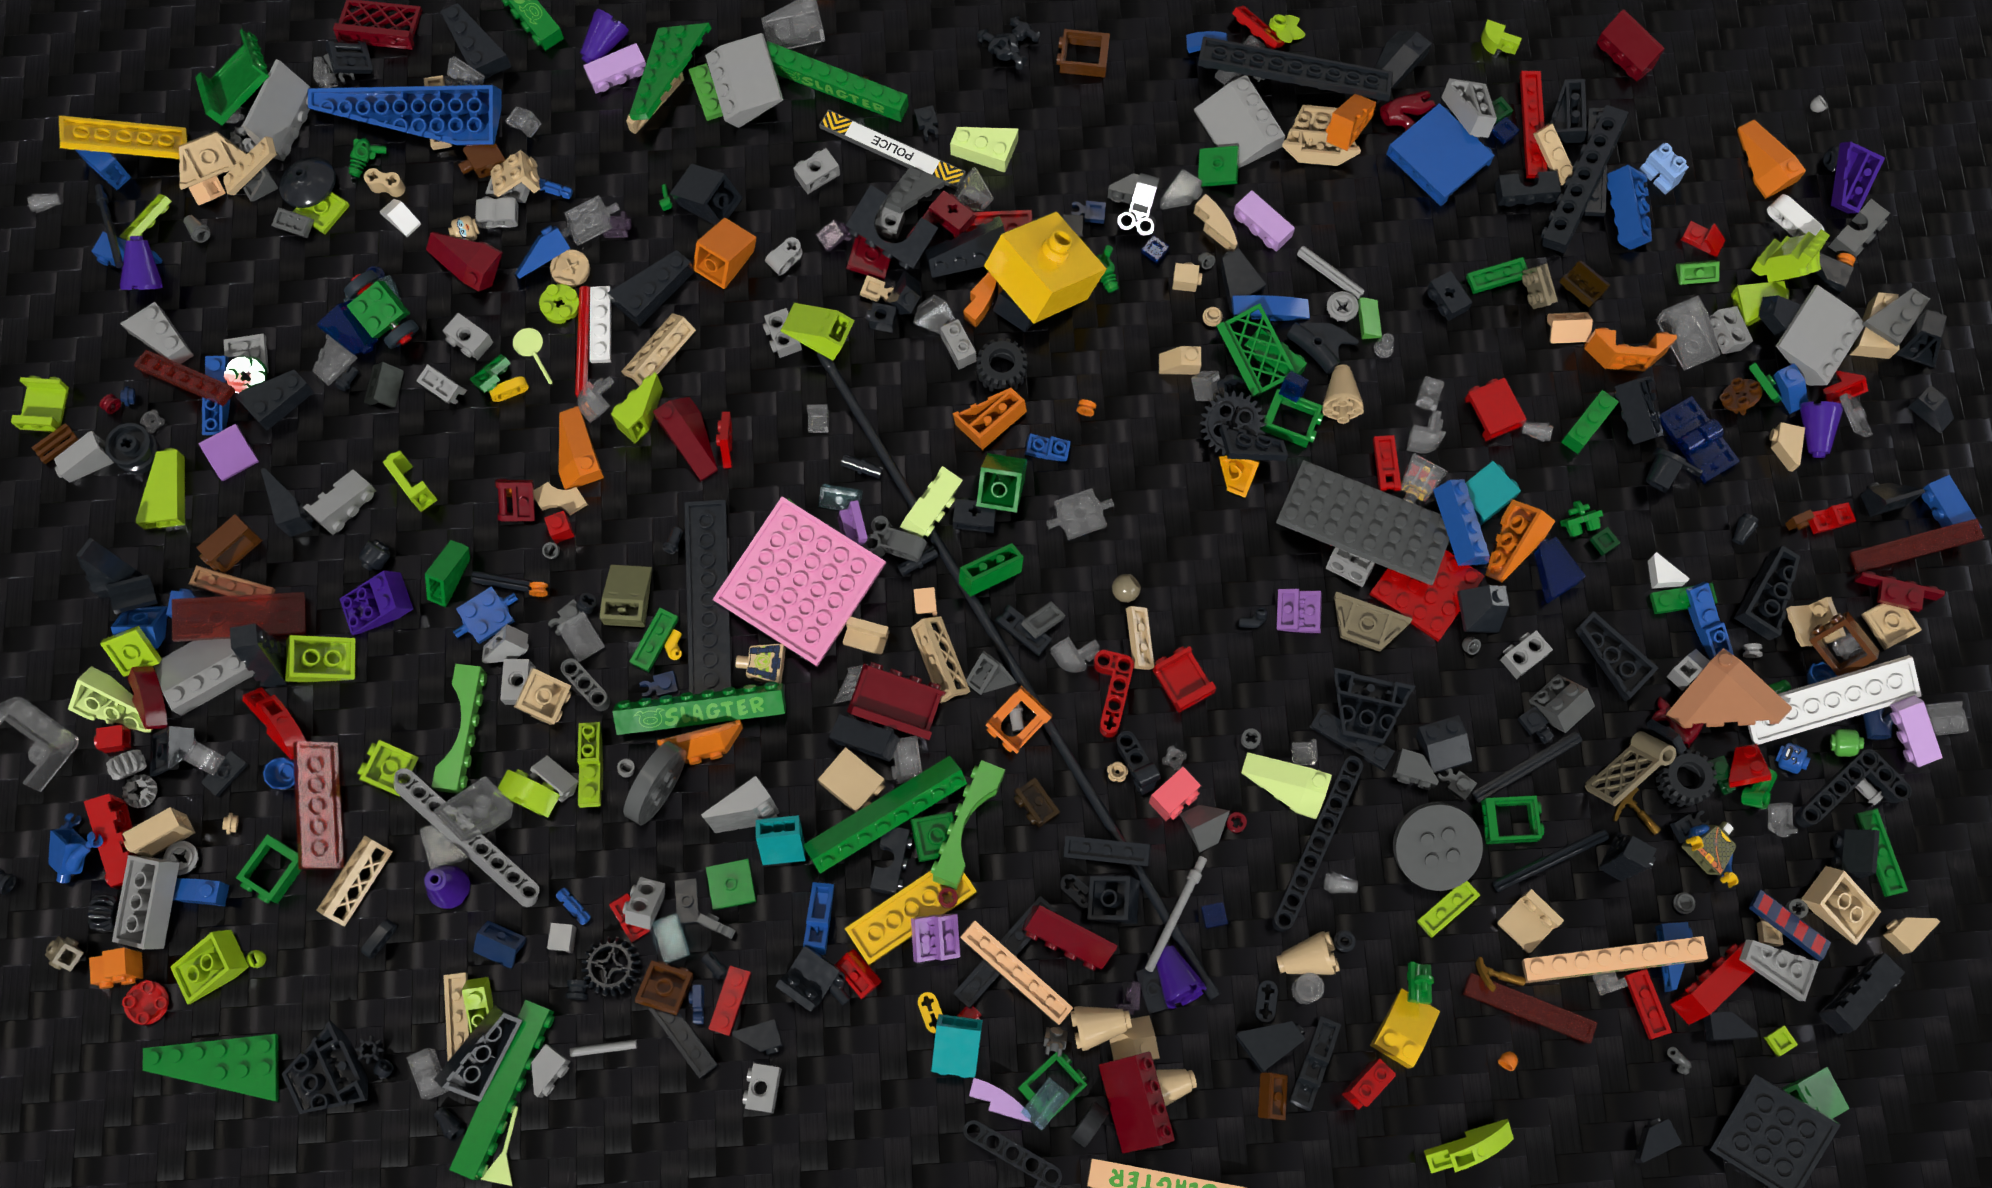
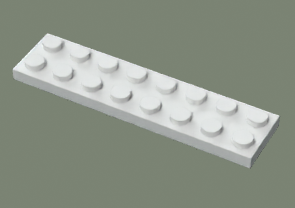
(1841, 698)

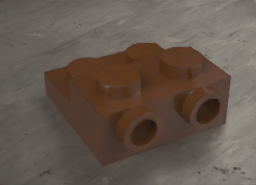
(664, 987)

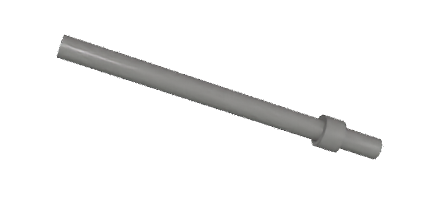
(1193, 878)

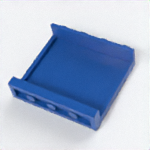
(1439, 153)

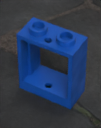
(106, 167)

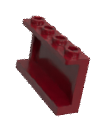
(895, 700)
(1136, 1102)

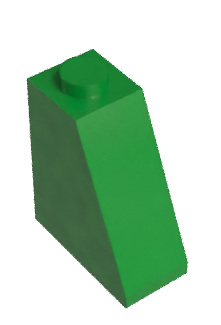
(446, 572)

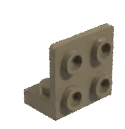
(1539, 286)

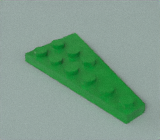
(665, 62)
(234, 1064)

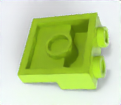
(383, 764)

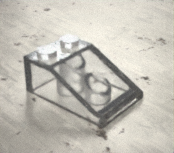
(794, 25)
(1694, 332)
(475, 810)

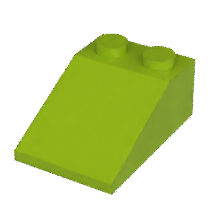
(319, 659)
(209, 965)

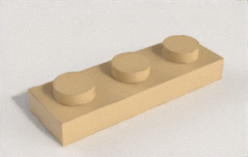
(1554, 152)
(1140, 637)

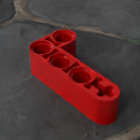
(1114, 695)

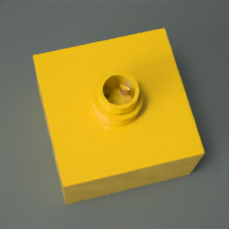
(1044, 267)

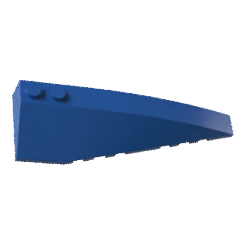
(435, 112)

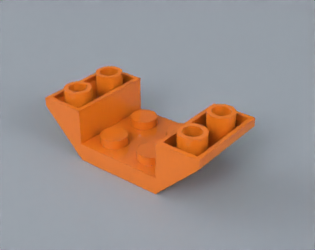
(1624, 357)

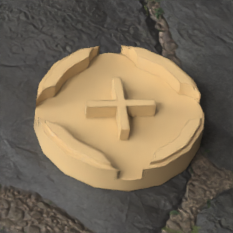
(570, 268)

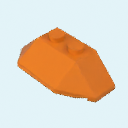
(707, 742)

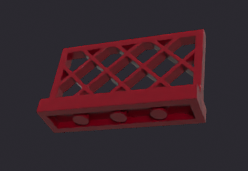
(375, 34)

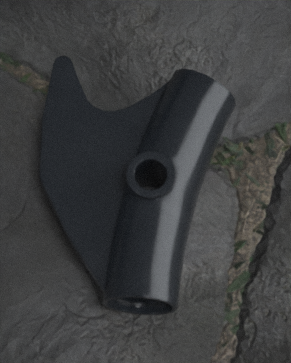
(1321, 342)

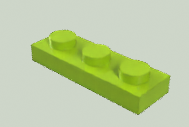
(147, 217)
(1448, 908)

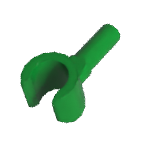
(665, 203)

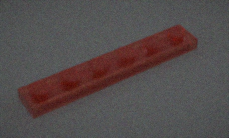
(184, 377)
(1917, 545)
(1531, 1009)

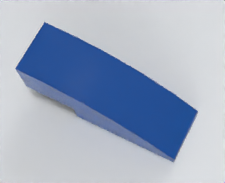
(819, 917)

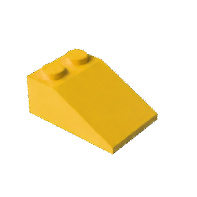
(1405, 1030)

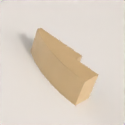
(1216, 223)

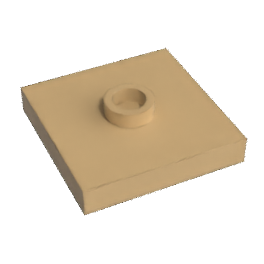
(1890, 624)

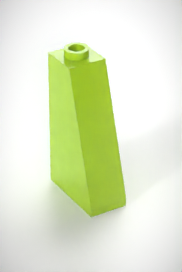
(164, 493)

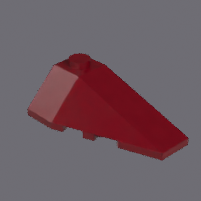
(468, 260)

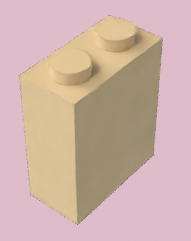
(852, 781)

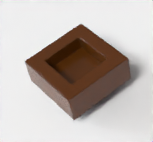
(1800, 521)

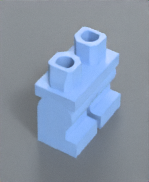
(1667, 164)

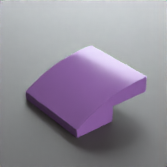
(228, 452)
(852, 523)
(1299, 611)
(935, 937)

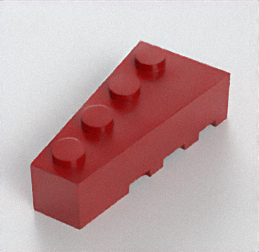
(110, 819)
(1713, 986)

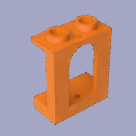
(1014, 743)

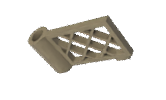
(1647, 750)

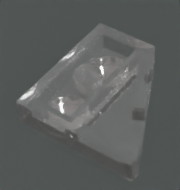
(332, 361)

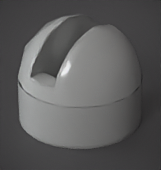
(1818, 104)
(628, 765)

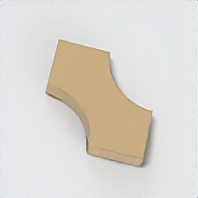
(551, 497)

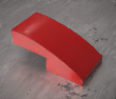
(1832, 518)
(631, 931)

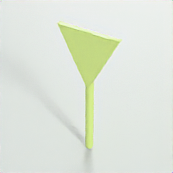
(499, 1170)

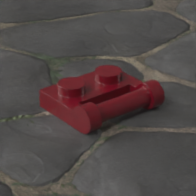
(521, 497)

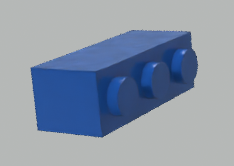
(1947, 502)

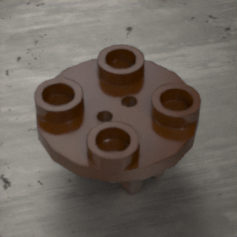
(1741, 395)

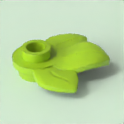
(1286, 27)

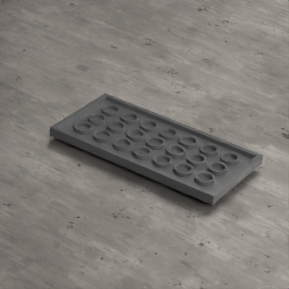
(1365, 522)

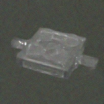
(588, 220)
(1080, 514)

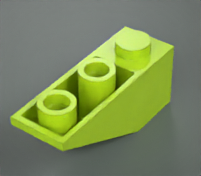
(477, 1000)

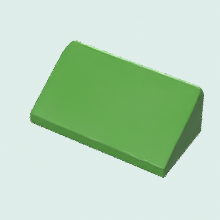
(1698, 272)
(1369, 318)

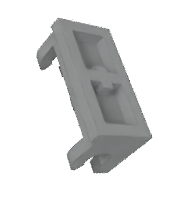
(440, 384)
(555, 776)

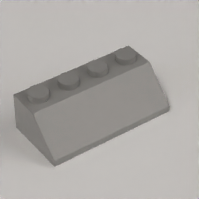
(145, 902)

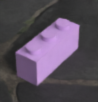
(615, 68)
(1263, 221)
(1915, 731)

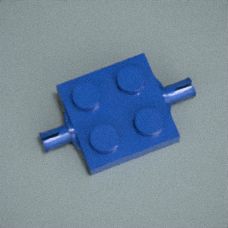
(485, 615)

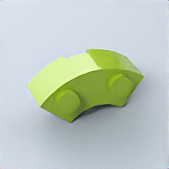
(528, 793)

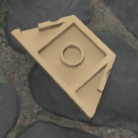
(207, 158)

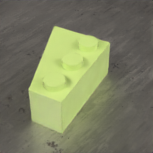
(985, 145)
(931, 504)

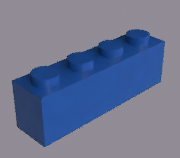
(1630, 206)
(1461, 523)

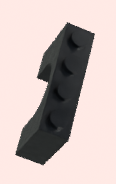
(863, 223)

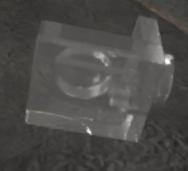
(322, 74)
(523, 120)
(1608, 982)

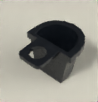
(1666, 467)

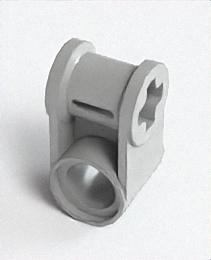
(783, 256)

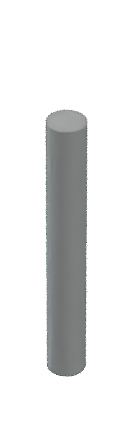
(602, 1048)

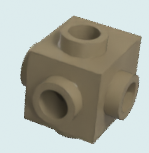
(63, 953)

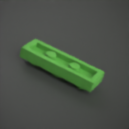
(706, 91)

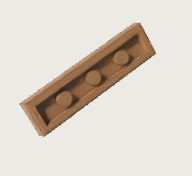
(226, 584)

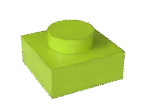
(1780, 1041)

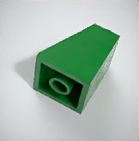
(1001, 482)

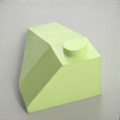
(104, 698)
(1293, 784)

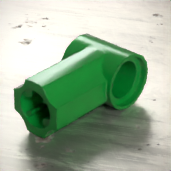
(1759, 793)

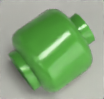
(1846, 743)

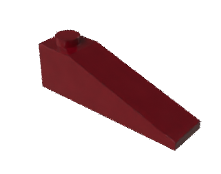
(687, 431)

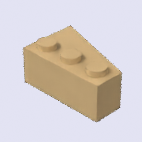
(1869, 343)

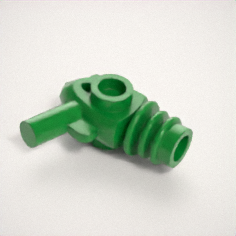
(361, 153)
(1108, 278)

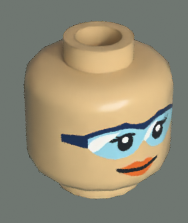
(464, 228)

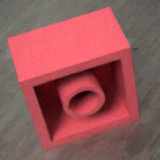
(1174, 794)

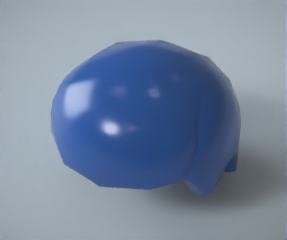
(1819, 672)
(279, 773)

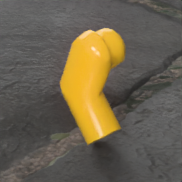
(671, 645)

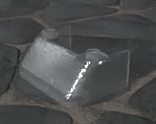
(51, 739)

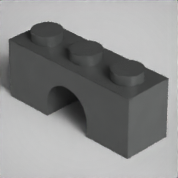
(1869, 219)

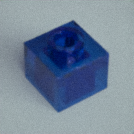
(1293, 386)

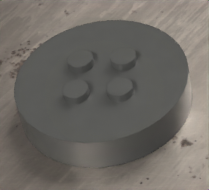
(654, 783)
(1437, 846)

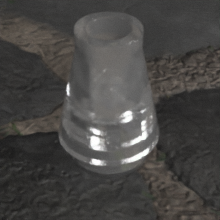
(42, 202)
(1384, 347)
(1539, 431)
(1339, 884)

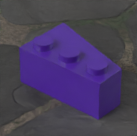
(1854, 176)

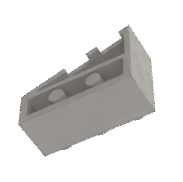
(1471, 106)
(342, 502)

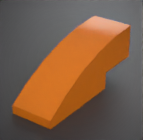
(982, 298)

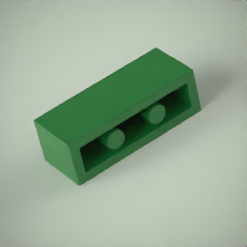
(1297, 360)
(1589, 422)
(990, 569)

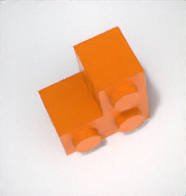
(115, 967)

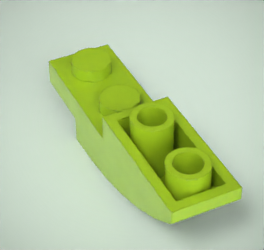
(590, 764)
(1476, 1147)

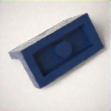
(498, 944)

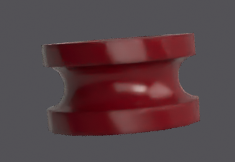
(110, 403)
(1243, 821)
(941, 899)

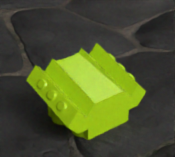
(1791, 257)

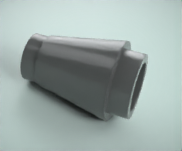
(197, 230)

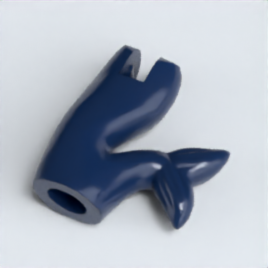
(1877, 726)

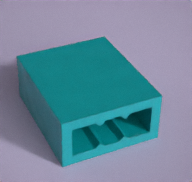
(1491, 491)
(780, 840)
(956, 1046)

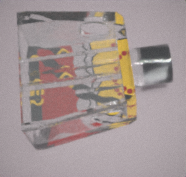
(1421, 479)

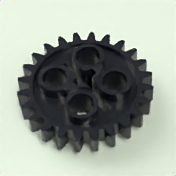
(1215, 417)

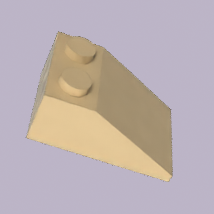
(1841, 904)

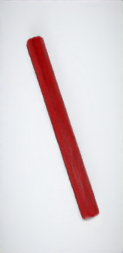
(583, 339)

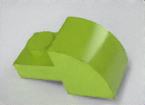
(1495, 38)

